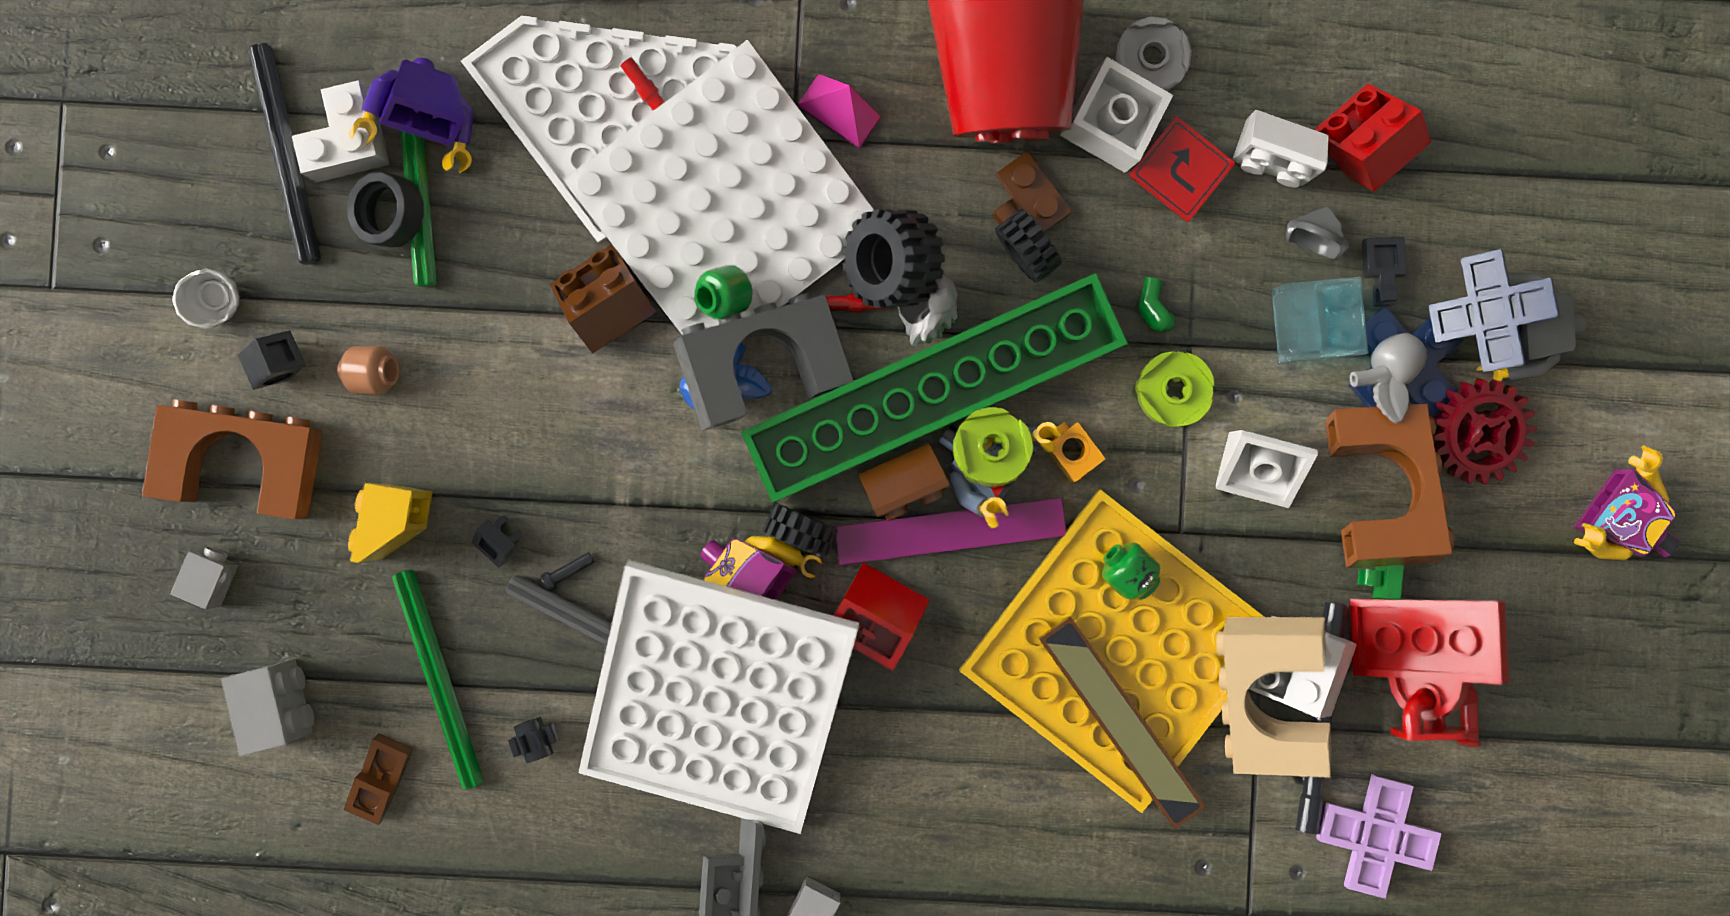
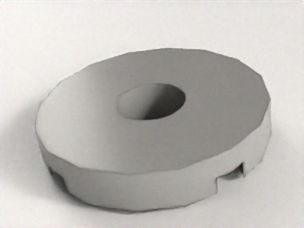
(1167, 38)

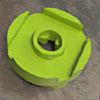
(1197, 392)
(1005, 430)

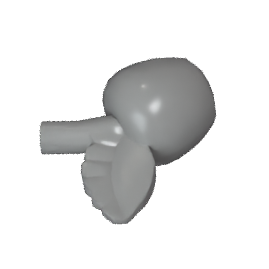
(1394, 366)

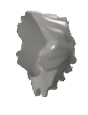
(932, 316)

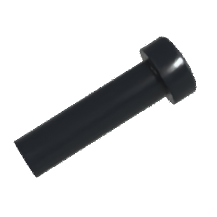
(551, 579)

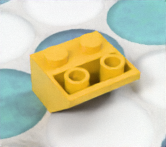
(387, 519)

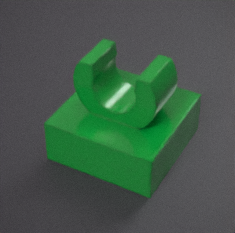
(1385, 579)

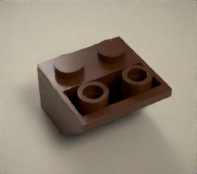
(602, 298)
(903, 481)

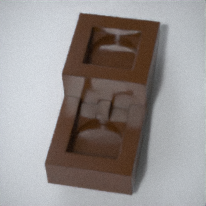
(378, 779)

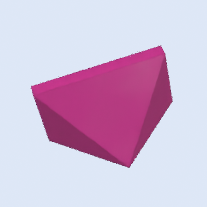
(839, 109)

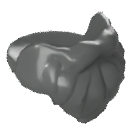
(1319, 233)

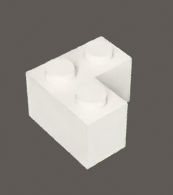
(329, 150)

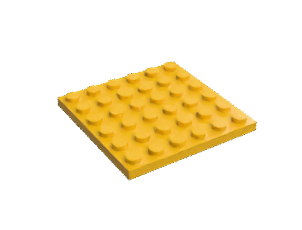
(1153, 647)

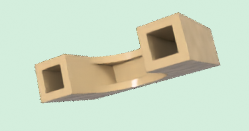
(1256, 740)

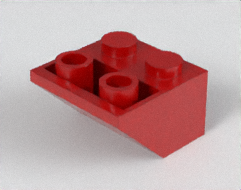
(1374, 136)
(885, 614)

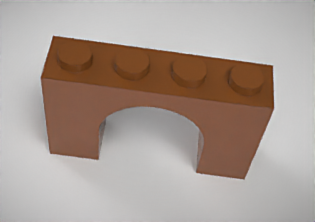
(185, 434)
(1423, 531)

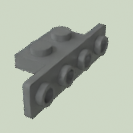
(733, 880)

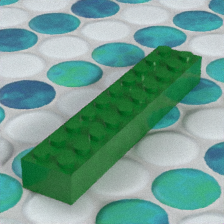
(934, 388)

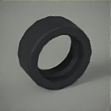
(363, 201)

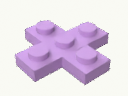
(1378, 836)

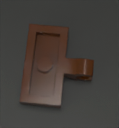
(1031, 193)

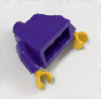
(421, 104)

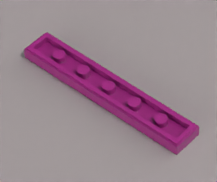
(948, 532)

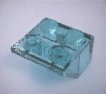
(1319, 320)

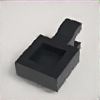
(1384, 260)

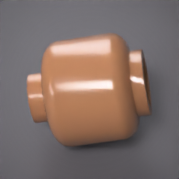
(368, 370)

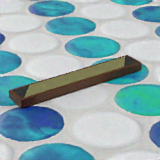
(1121, 722)

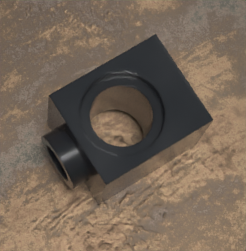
(271, 360)

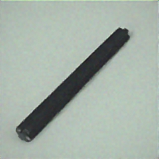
(284, 153)

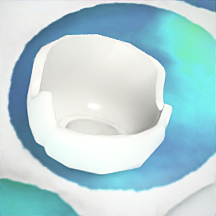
(206, 298)

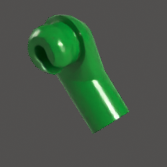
(1152, 309)

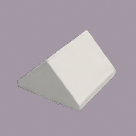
(1263, 467)

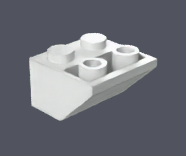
(1281, 149)
(1311, 691)

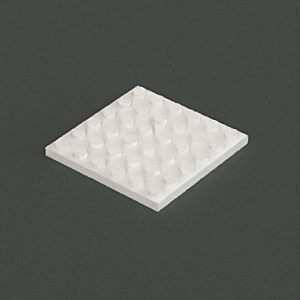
(718, 182)
(716, 696)

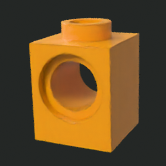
(1089, 456)

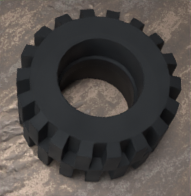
(893, 258)

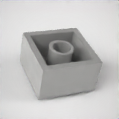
(268, 706)

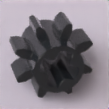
(533, 740)

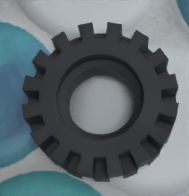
(1028, 245)
(800, 530)

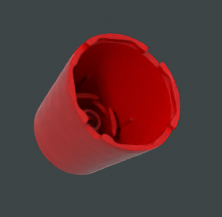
(1008, 66)

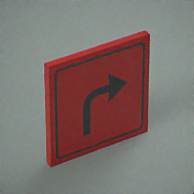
(1181, 169)

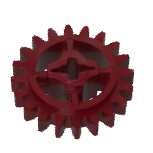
(1497, 432)

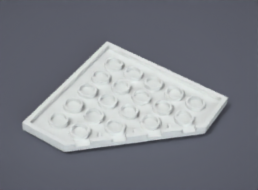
(567, 90)

